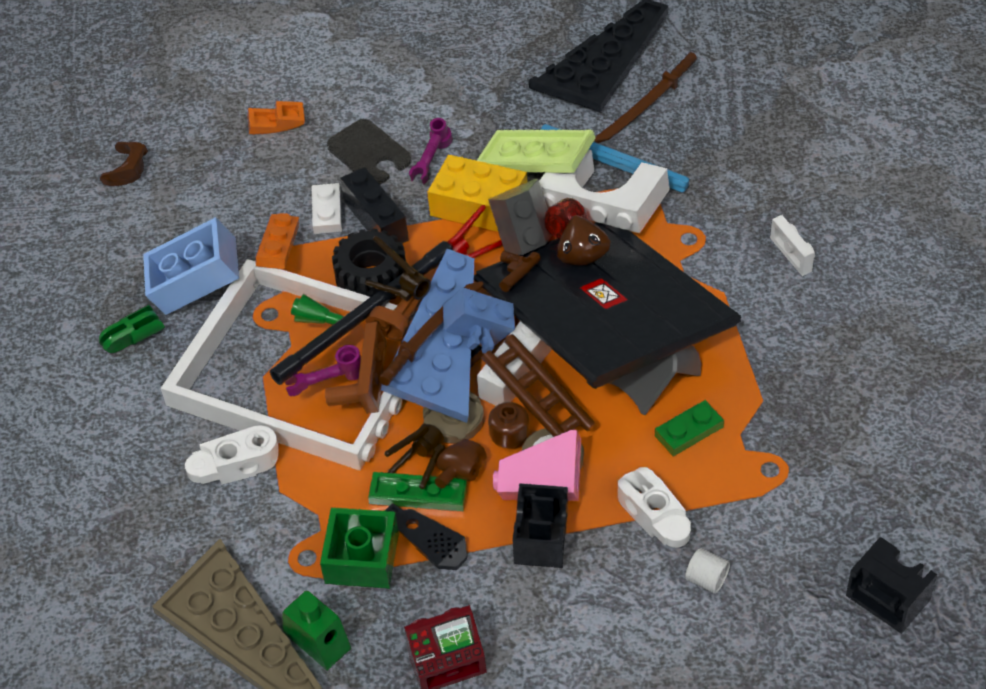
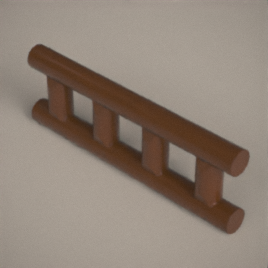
(536, 372)

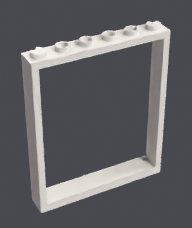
(178, 384)

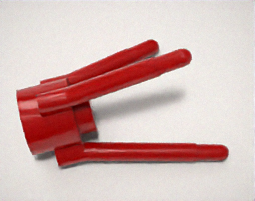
(461, 246)

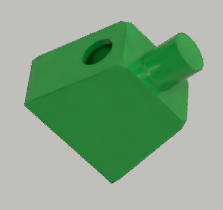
(309, 623)

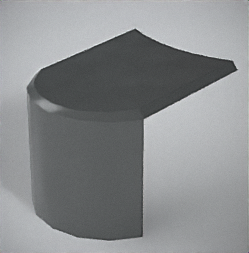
(649, 382)

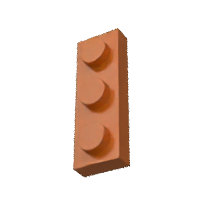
(277, 241)

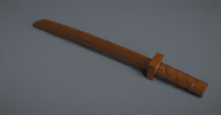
(668, 80)
(409, 349)

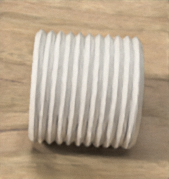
(707, 570)

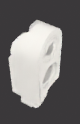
(250, 452)
(667, 524)

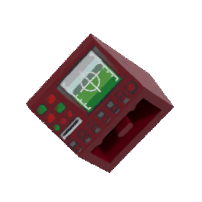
(445, 648)

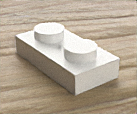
(326, 208)
(792, 245)

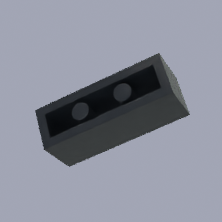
(373, 205)

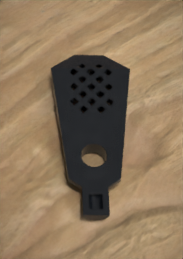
(425, 536)

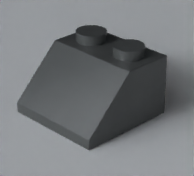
(521, 218)

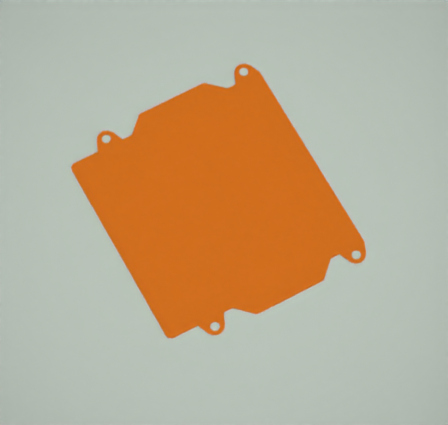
(621, 441)

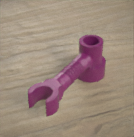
(439, 138)
(348, 363)

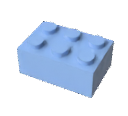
(190, 266)

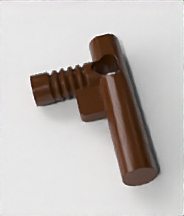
(518, 266)

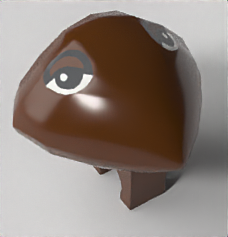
(582, 242)

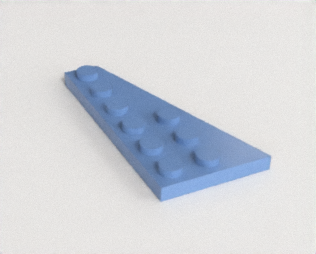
(442, 364)

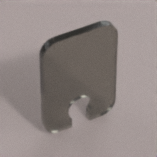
(365, 146)

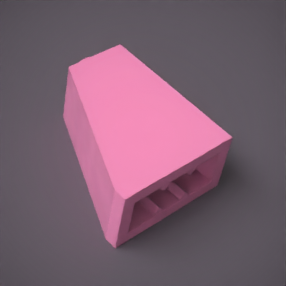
(547, 463)

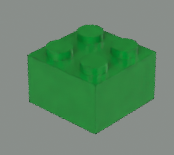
(359, 548)

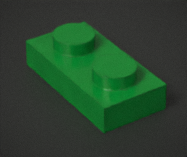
(689, 428)

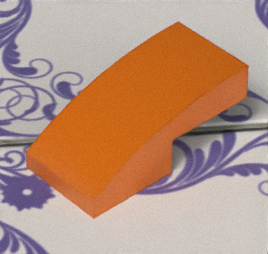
(282, 118)

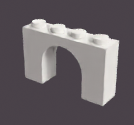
(622, 208)

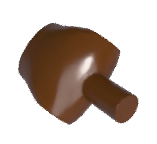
(460, 461)

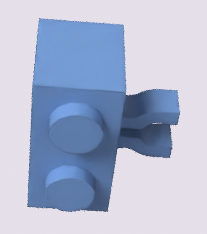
(478, 318)

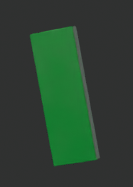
(405, 492)

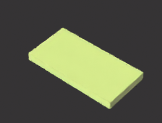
(538, 149)

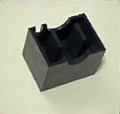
(540, 525)
(889, 588)

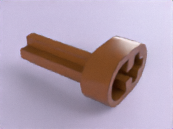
(394, 322)

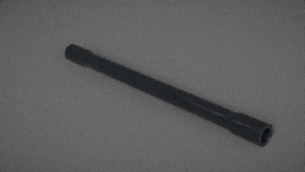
(295, 362)

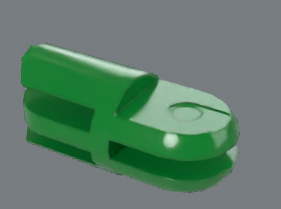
(131, 329)

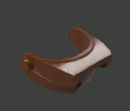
(130, 169)

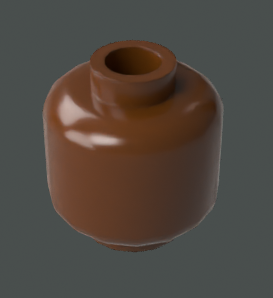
(508, 425)

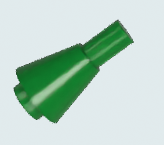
(309, 311)

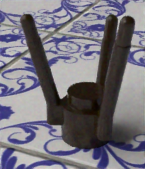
(411, 281)
(426, 441)

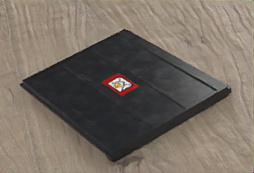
(614, 311)

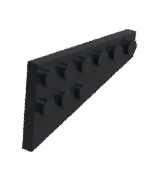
(602, 61)

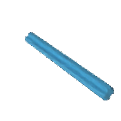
(628, 163)

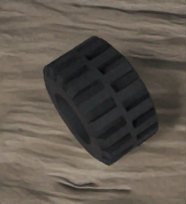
(360, 252)

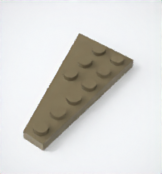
(231, 622)

